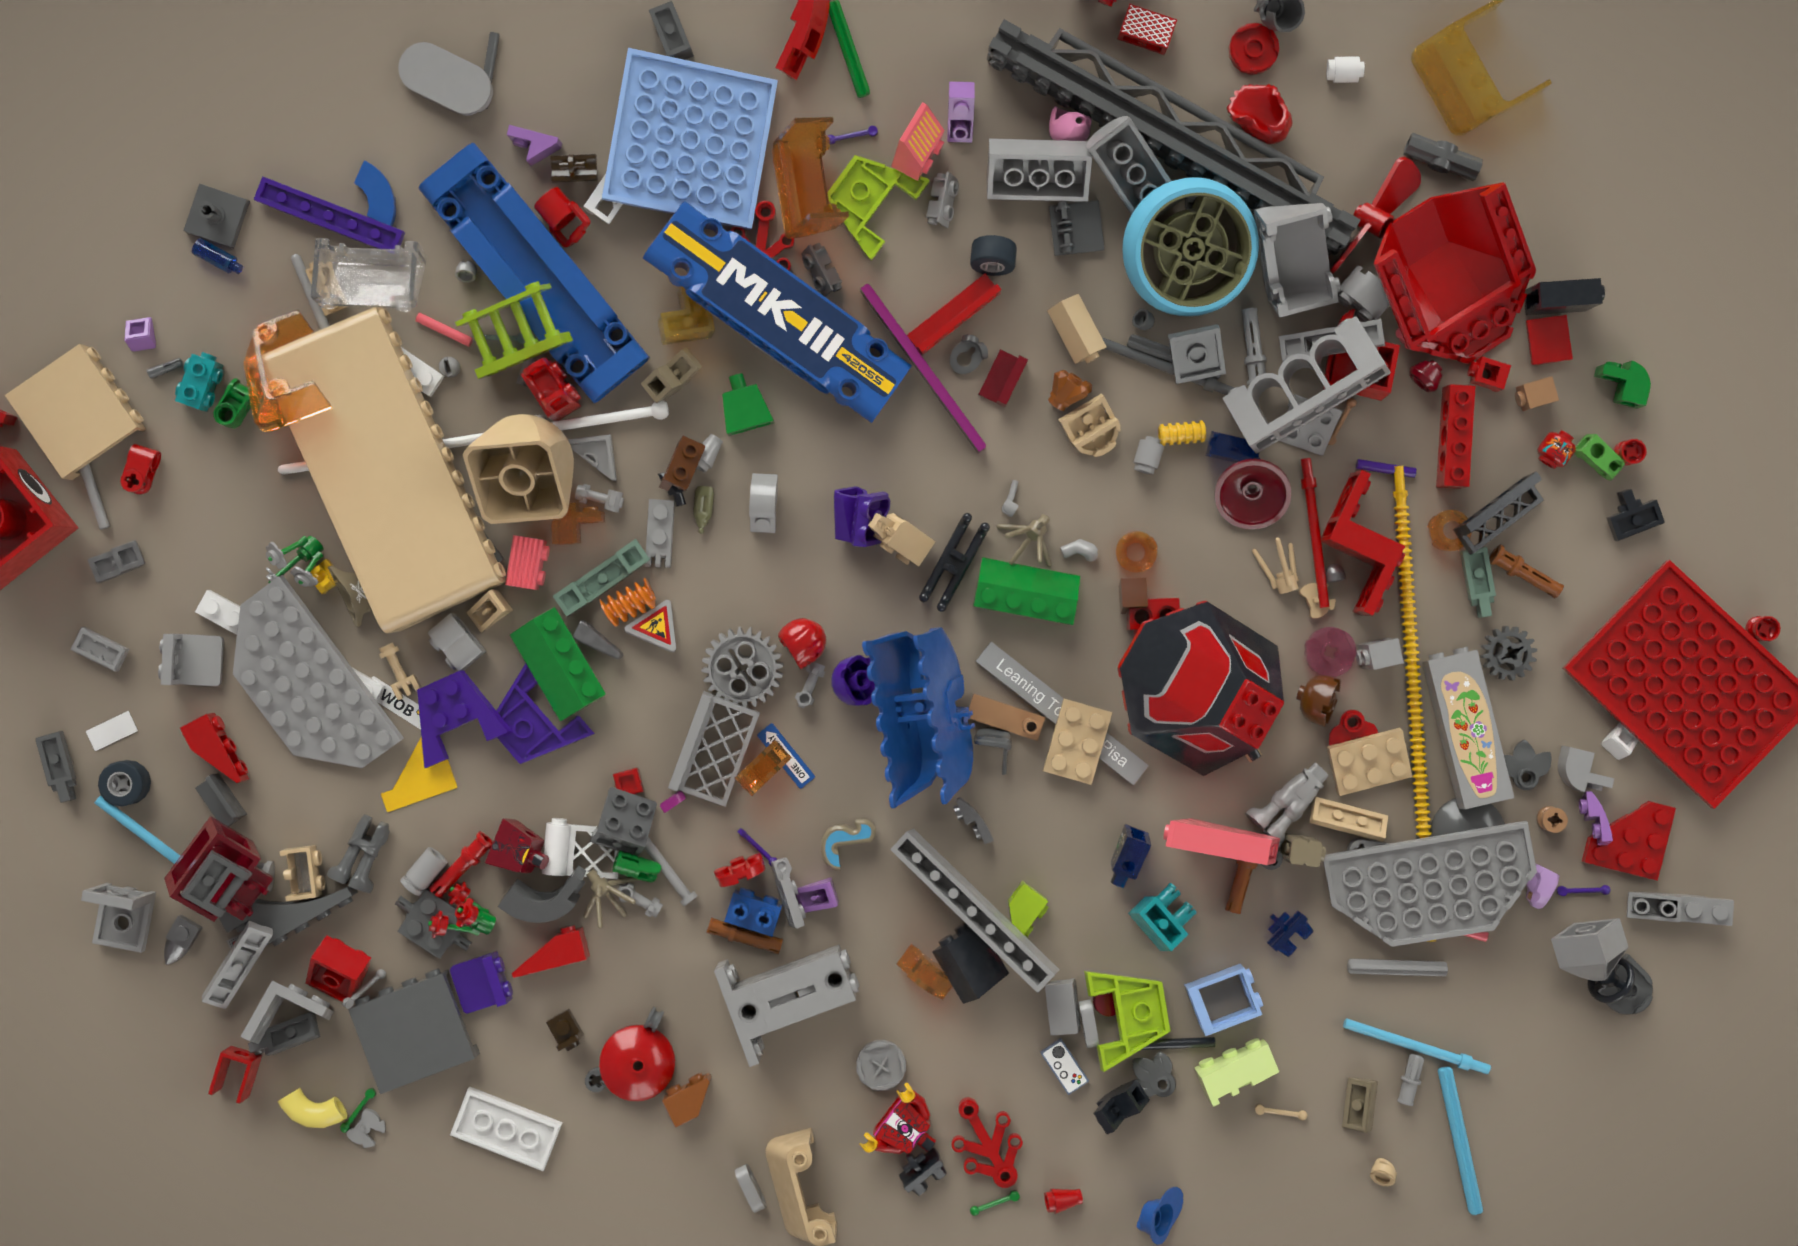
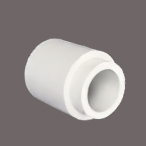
(1345, 69)

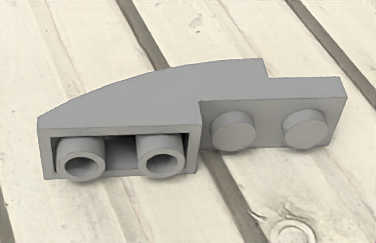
(1680, 908)

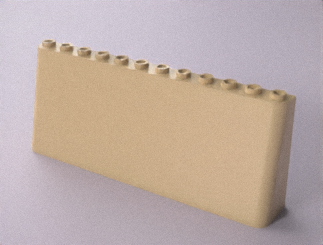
(386, 472)

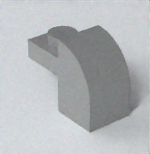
(763, 502)
(1575, 768)

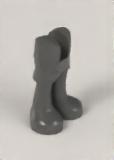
(370, 846)

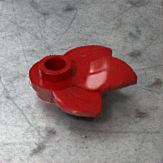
(1343, 732)

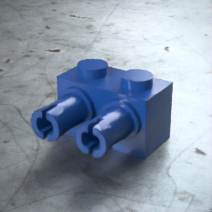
(753, 911)

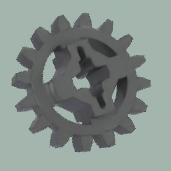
(1502, 644)

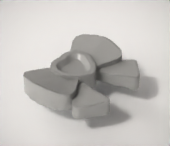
(369, 1120)

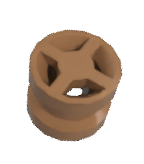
(1546, 817)

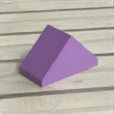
(818, 895)

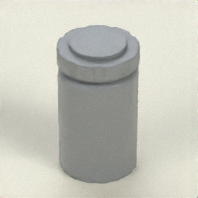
(424, 871)

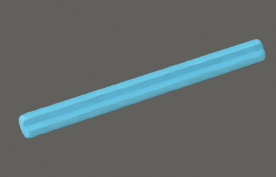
(1460, 1140)

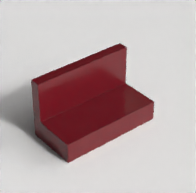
(1003, 377)

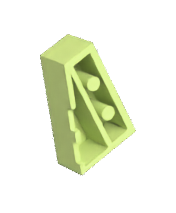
(1236, 1069)

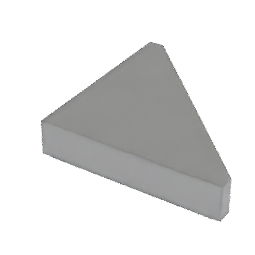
(598, 452)

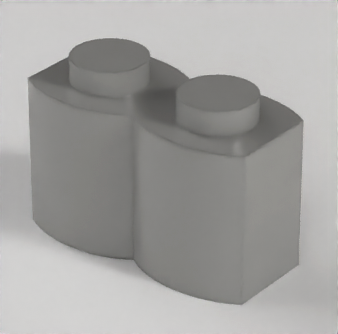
(456, 642)

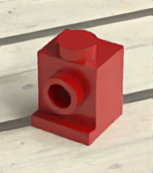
(1497, 372)

